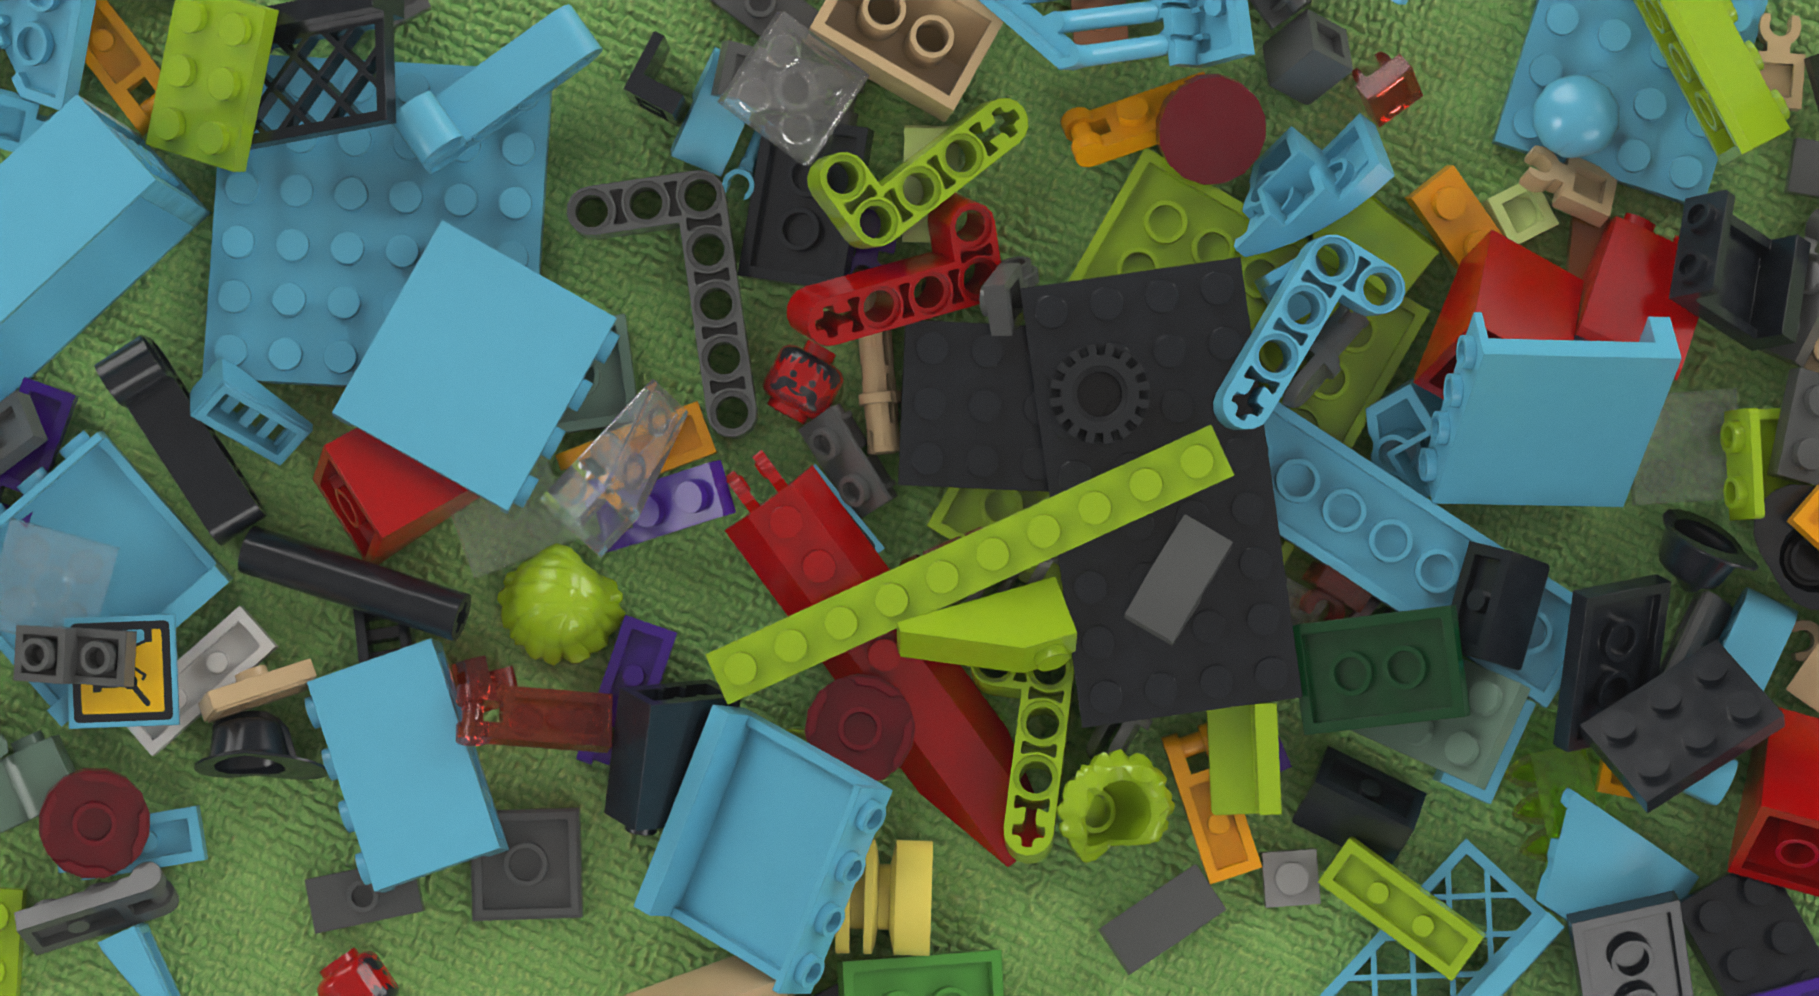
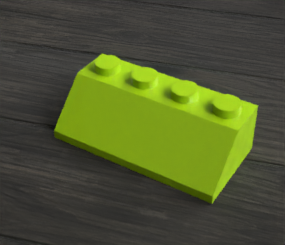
(1717, 73)

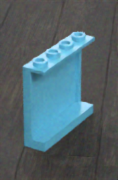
(477, 367)
(1547, 418)
(109, 501)
(764, 846)

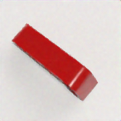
(896, 281)

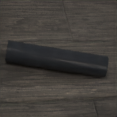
(354, 583)

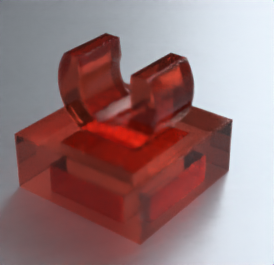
(1388, 88)
(1333, 588)
(476, 671)

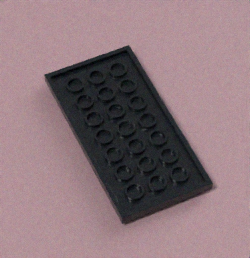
(1240, 640)

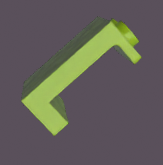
(1748, 444)

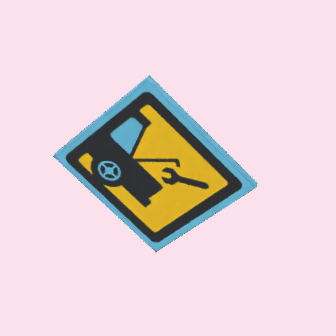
(155, 689)

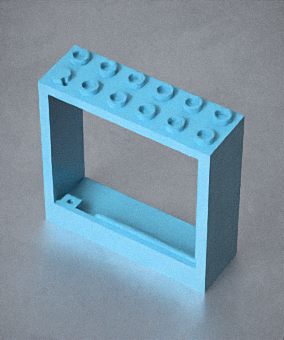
(78, 227)

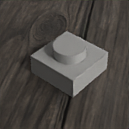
(1290, 877)

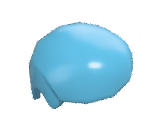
(1576, 116)

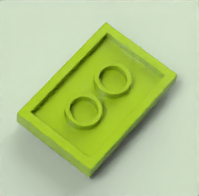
(212, 80)

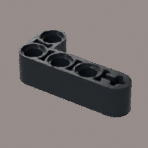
(191, 451)

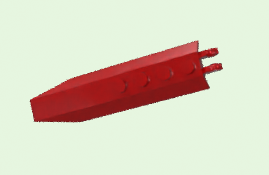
(812, 550)

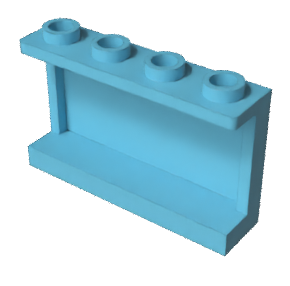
(403, 777)

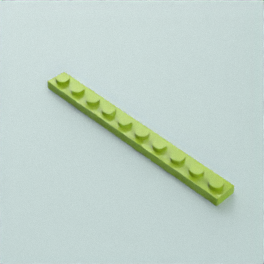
(970, 564)

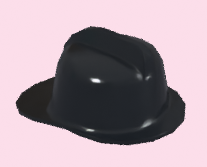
(1785, 550)
(1699, 551)
(255, 746)

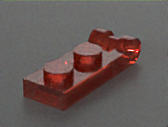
(535, 718)

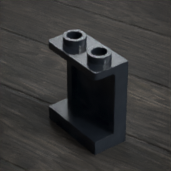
(1738, 275)

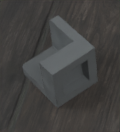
(1307, 57)

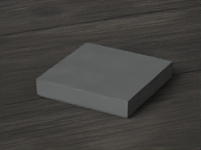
(539, 871)

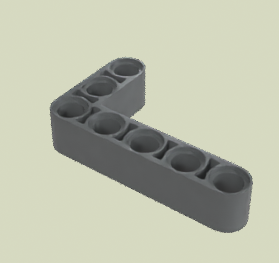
(701, 278)

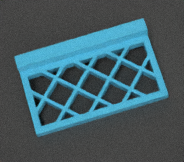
(1502, 967)

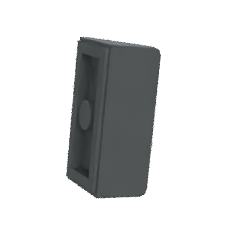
(1699, 627)

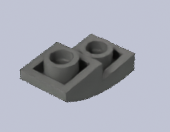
(1178, 579)
(75, 655)
(1162, 919)

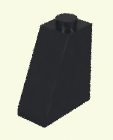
(653, 748)

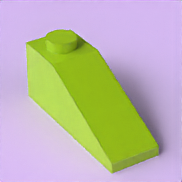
(1002, 631)

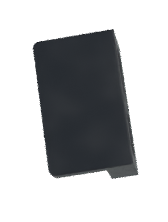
(647, 92)
(1498, 603)
(1359, 802)

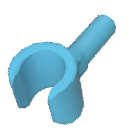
(746, 166)

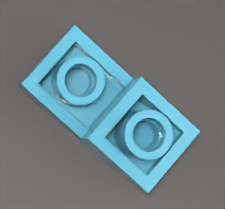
(709, 128)

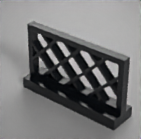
(307, 23)

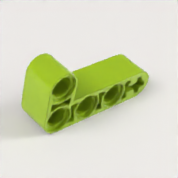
(926, 165)
(1033, 754)

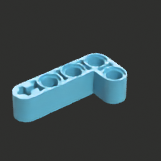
(496, 90)
(1296, 339)
(1755, 639)

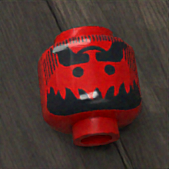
(802, 381)
(357, 976)

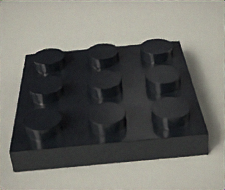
(969, 409)

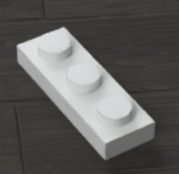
(208, 665)

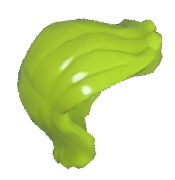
(559, 606)
(1114, 804)

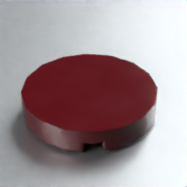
(1211, 129)
(862, 724)
(94, 822)

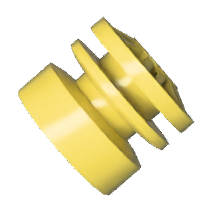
(892, 899)

